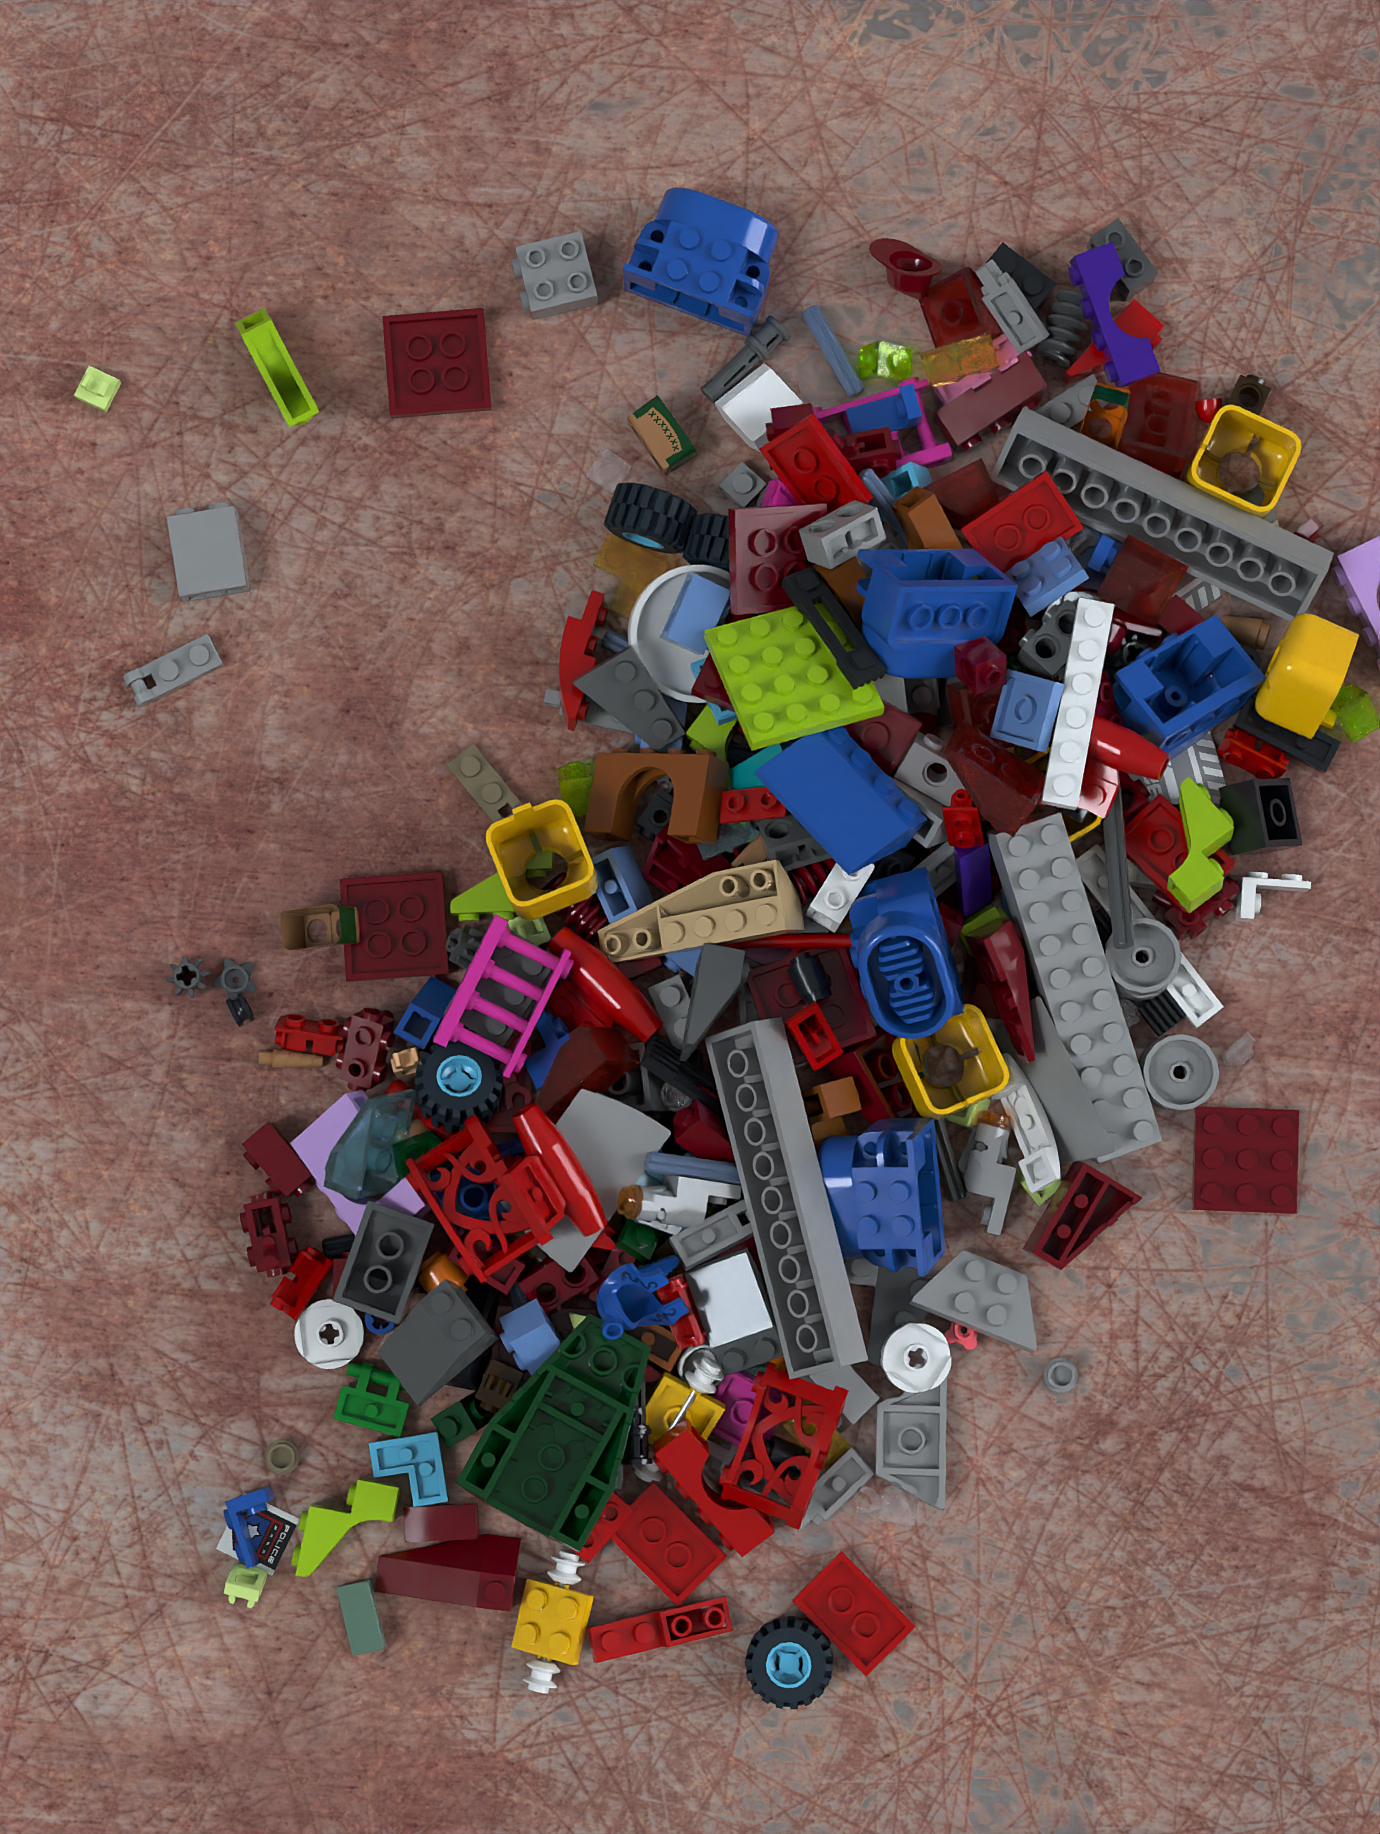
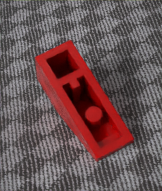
(1133, 321)

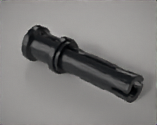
(637, 1442)

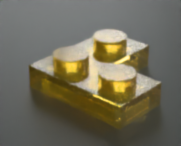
(631, 565)

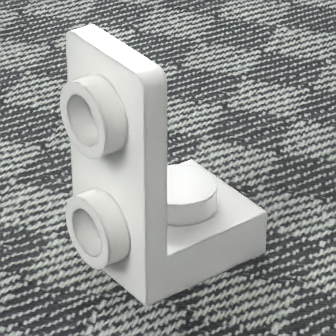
(837, 896)
(1249, 901)

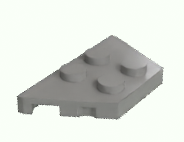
(982, 1299)
(913, 1443)

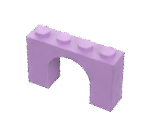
(1360, 576)
(314, 1148)

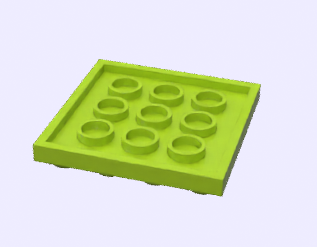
(786, 677)

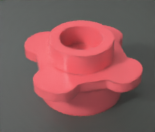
(954, 1335)

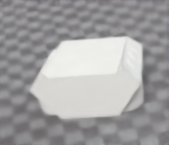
(749, 404)

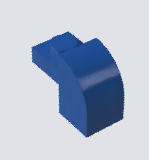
(554, 1036)

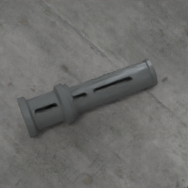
(755, 349)

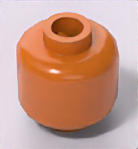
(439, 1268)

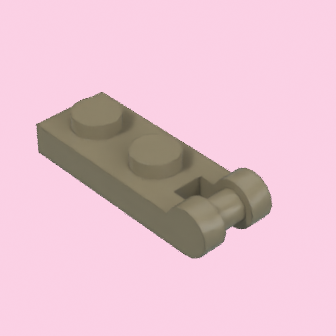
(483, 783)

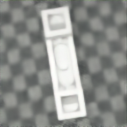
(1031, 1129)

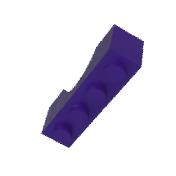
(1126, 356)

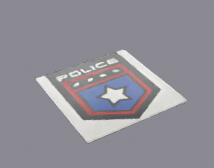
(269, 1533)

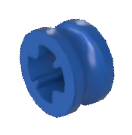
(369, 1320)

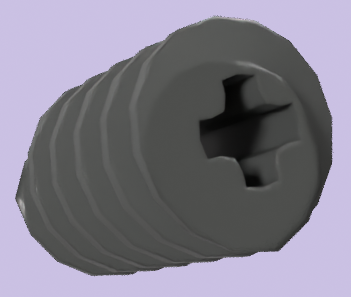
(1062, 328)

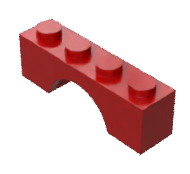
(683, 1454)

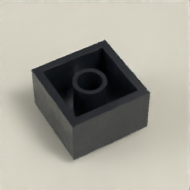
(1261, 815)

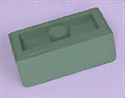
(361, 1617)

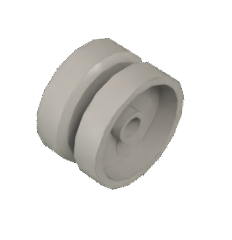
(1148, 979)
(1198, 1072)

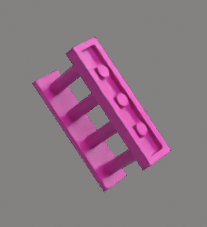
(930, 453)
(469, 999)

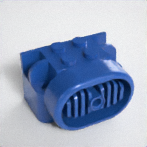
(704, 259)
(927, 604)
(1186, 686)
(904, 955)
(886, 1193)

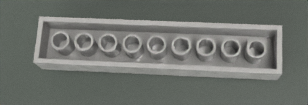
(1186, 523)
(1073, 974)
(786, 1198)

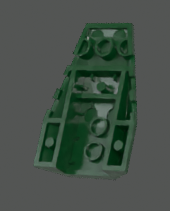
(562, 1436)

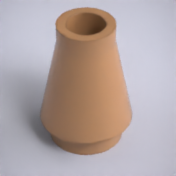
(1248, 631)

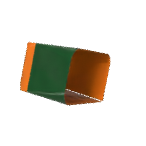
(1112, 395)

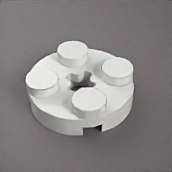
(317, 1349)
(896, 1362)

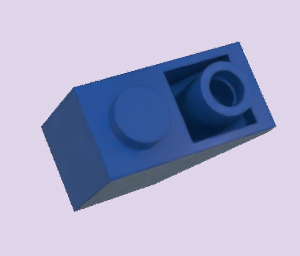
(425, 1014)

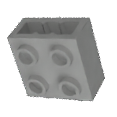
(555, 276)

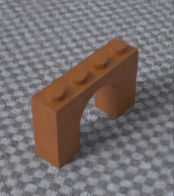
(924, 528)
(625, 775)

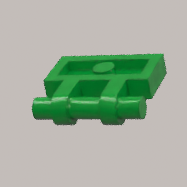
(370, 1409)

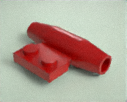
(1115, 750)
(599, 992)
(551, 1178)

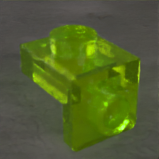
(885, 362)
(1355, 712)
(575, 786)

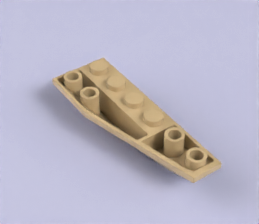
(714, 910)

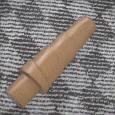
(289, 1059)

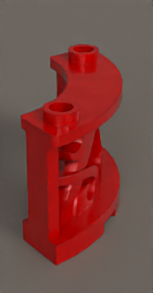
(478, 1148)
(794, 1491)

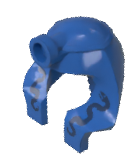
(628, 1298)

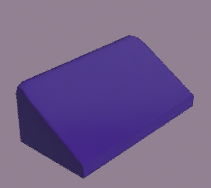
(972, 878)

